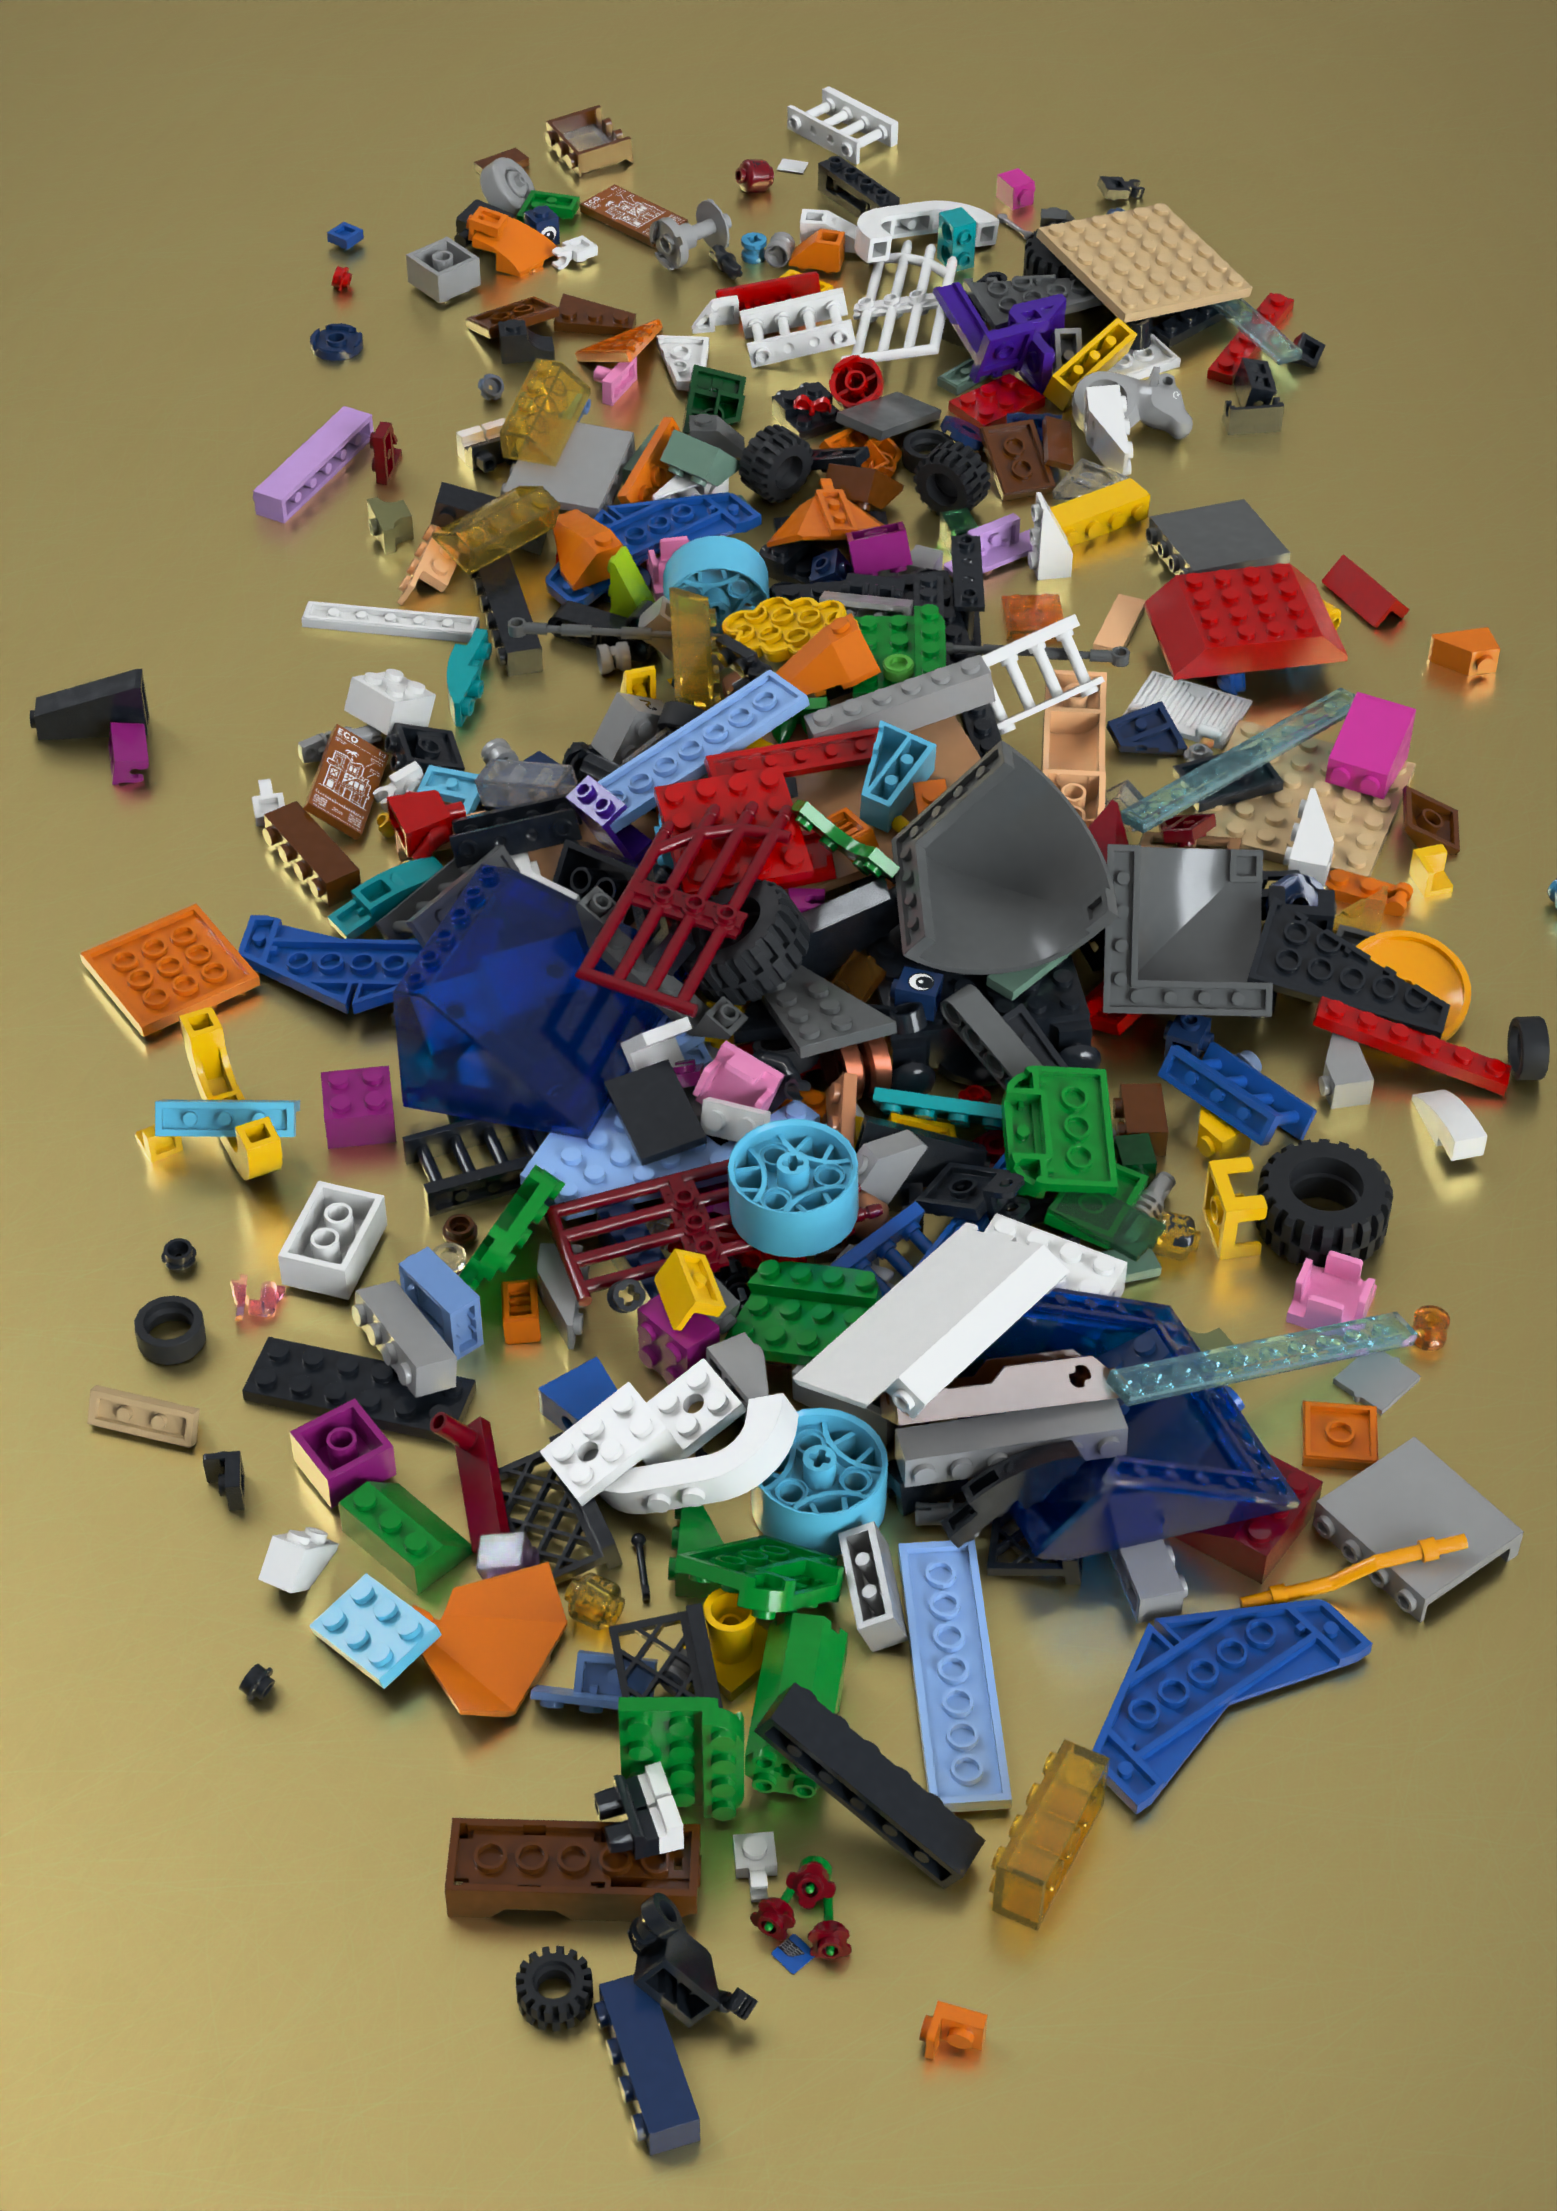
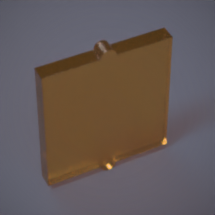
(859, 976)

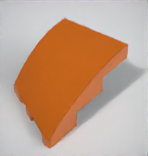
(516, 248)
(883, 453)

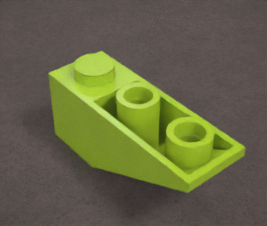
(626, 584)

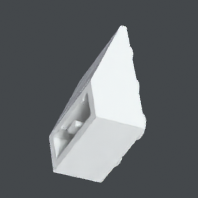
(1108, 428)

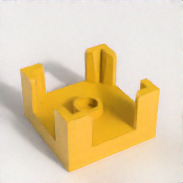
(1225, 1209)

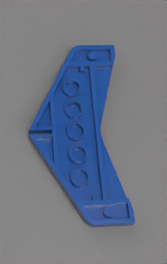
(645, 523)
(327, 965)
(1198, 1667)

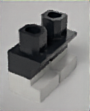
(482, 446)
(647, 1814)

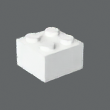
(389, 699)

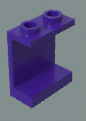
(598, 811)

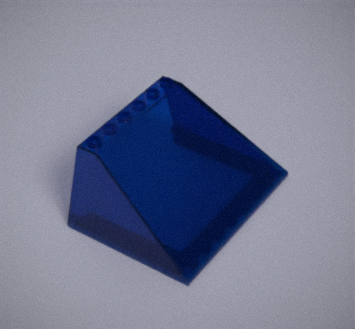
(502, 1023)
(1186, 1457)

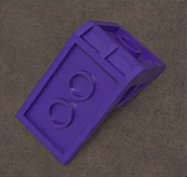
(1046, 316)

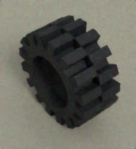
(558, 2009)

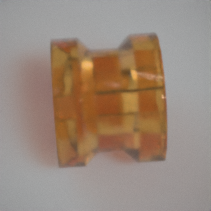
(1432, 1327)

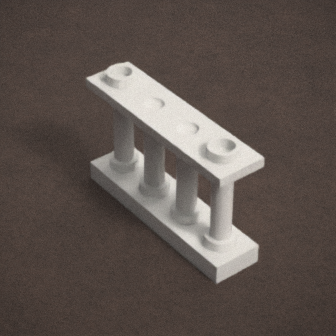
(846, 110)
(792, 314)
(1035, 644)

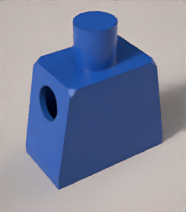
(575, 1394)

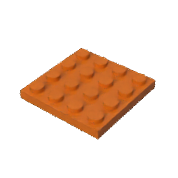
(169, 969)

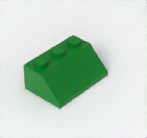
(402, 1534)

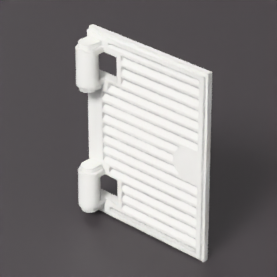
(1193, 707)

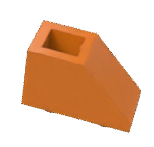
(820, 251)

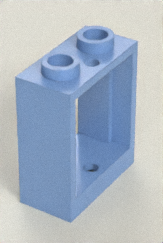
(443, 1300)

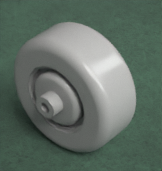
(505, 185)

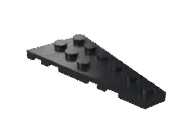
(1319, 963)

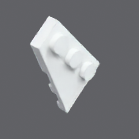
(681, 354)

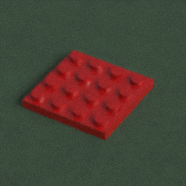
(688, 802)

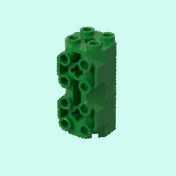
(813, 1657)

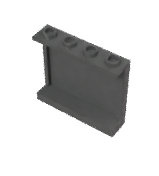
(1214, 539)

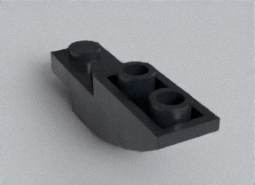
(1020, 1477)

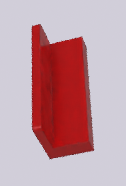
(1362, 592)

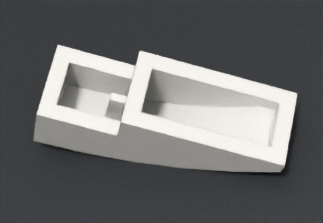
(1451, 1124)

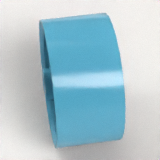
(721, 570)
(793, 1187)
(826, 1484)

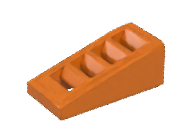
(854, 827)
(520, 1314)

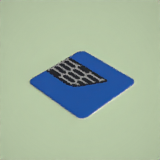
(793, 1953)

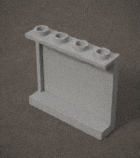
(586, 472)
(1408, 1500)

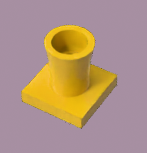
(735, 1642)

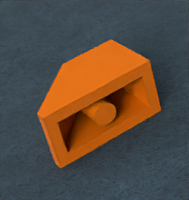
(1465, 651)

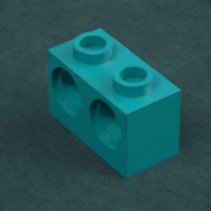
(956, 238)

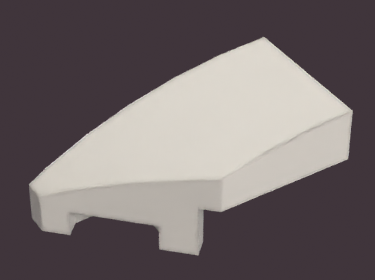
(718, 312)

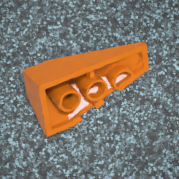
(584, 548)
(831, 659)

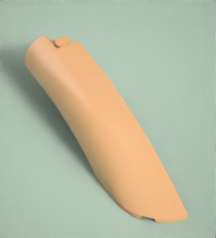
(1076, 745)

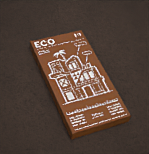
(626, 212)
(346, 782)

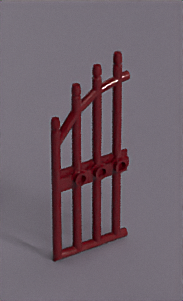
(691, 910)
(680, 1203)

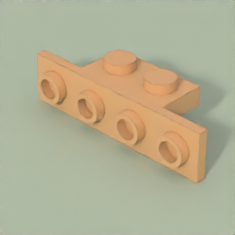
(432, 566)

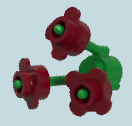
(811, 1885)

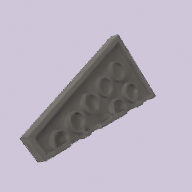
(997, 297)
(823, 1016)

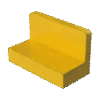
(688, 1288)

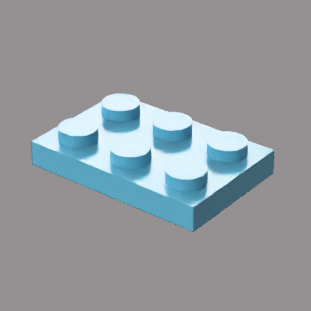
(375, 1630)

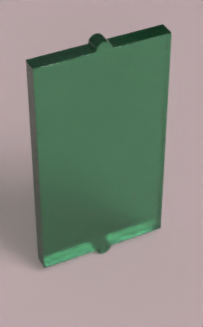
(1109, 1221)

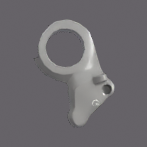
(1151, 401)

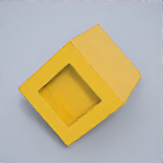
(1428, 870)
(158, 1146)

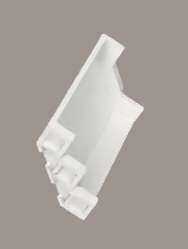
(935, 1321)

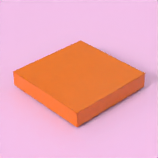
(1339, 1435)

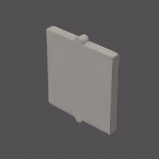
(1377, 1380)

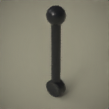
(638, 1540)

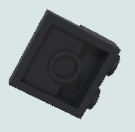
(799, 420)
(791, 560)
(424, 746)

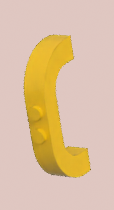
(256, 1145)

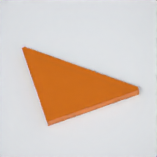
(621, 347)

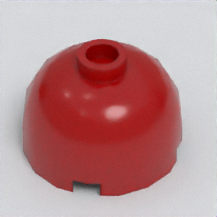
(856, 381)

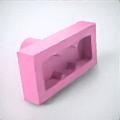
(616, 380)

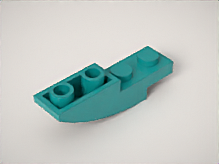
(464, 675)
(380, 895)

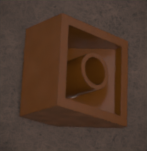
(864, 486)

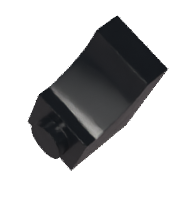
(521, 344)

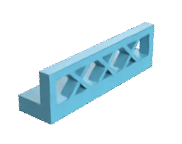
(221, 1117)

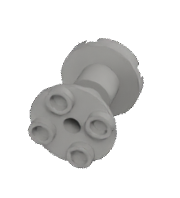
(675, 240)

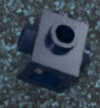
(830, 567)
(1190, 1033)

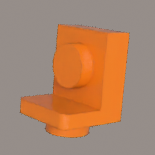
(487, 222)
(953, 2024)

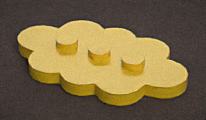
(781, 626)

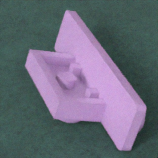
(999, 543)

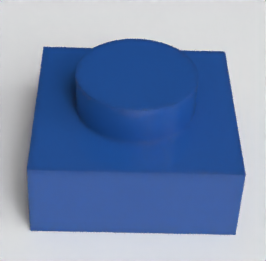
(345, 235)

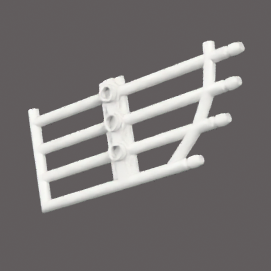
(894, 305)

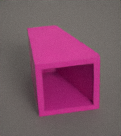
(1371, 746)

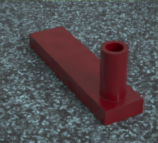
(477, 1474)

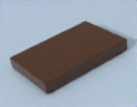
(531, 310)
(1017, 459)

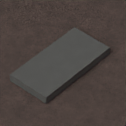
(888, 416)

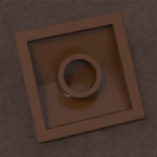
(1430, 821)

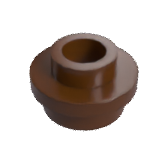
(460, 1230)

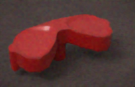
(804, 403)

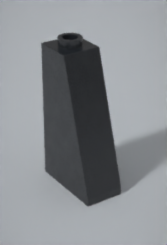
(90, 708)
(849, 924)
(939, 1153)

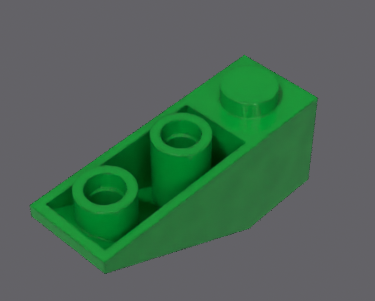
(694, 1533)

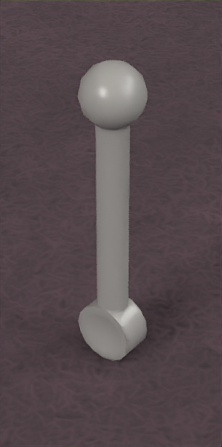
(1003, 219)

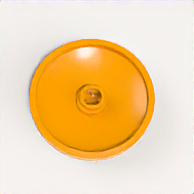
(1428, 964)

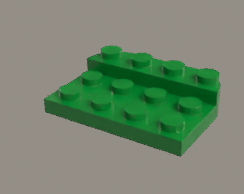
(917, 636)
(1059, 1130)
(511, 1227)
(803, 1307)
(767, 1574)
(696, 1746)

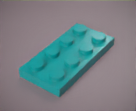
(930, 1107)

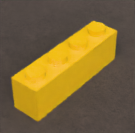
(1096, 356)
(1102, 511)

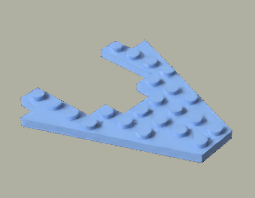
(610, 1162)

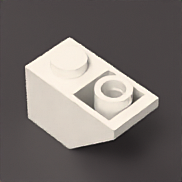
(297, 1559)

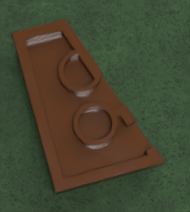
(591, 317)

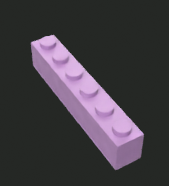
(313, 464)

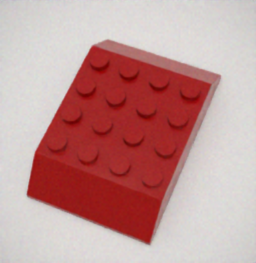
(1242, 622)

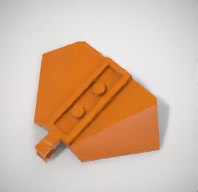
(823, 517)
(496, 1640)

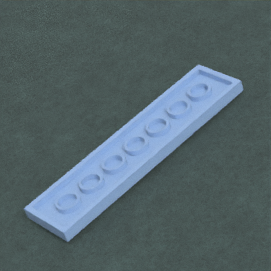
(721, 729)
(954, 1676)

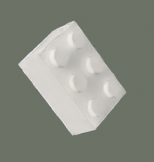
(332, 1240)

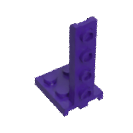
(991, 350)

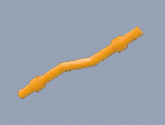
(1425, 1550)

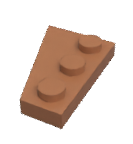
(842, 1105)

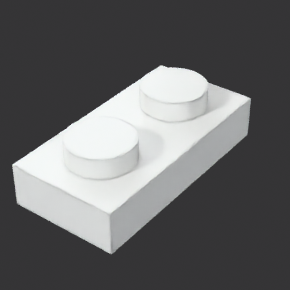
(730, 1119)

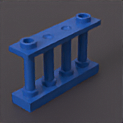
(1237, 1093)
(883, 1245)

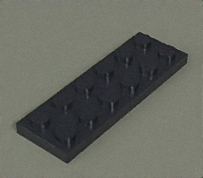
(322, 1379)

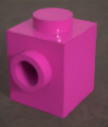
(1015, 189)

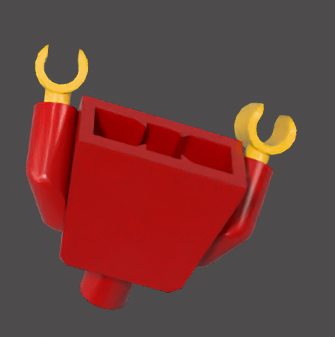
(419, 821)

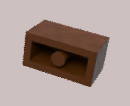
(1142, 1111)

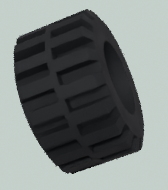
(776, 463)
(951, 478)

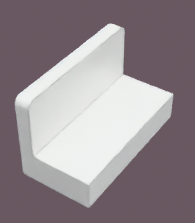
(656, 1045)

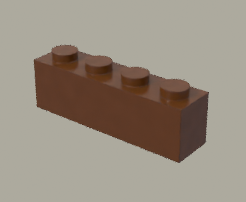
(311, 853)

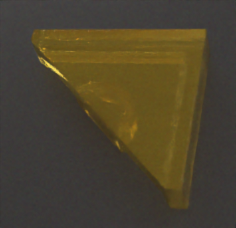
(1365, 913)

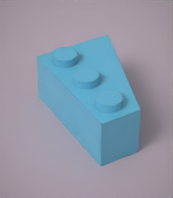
(894, 767)

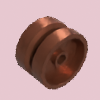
(866, 1059)

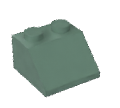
(698, 459)

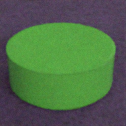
(898, 667)

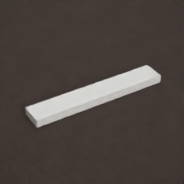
(389, 621)

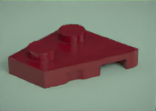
(385, 455)
(1186, 828)

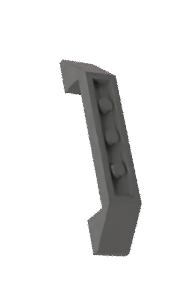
(714, 1022)

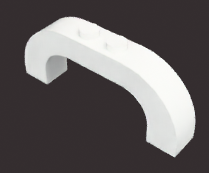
(882, 224)
(713, 1477)

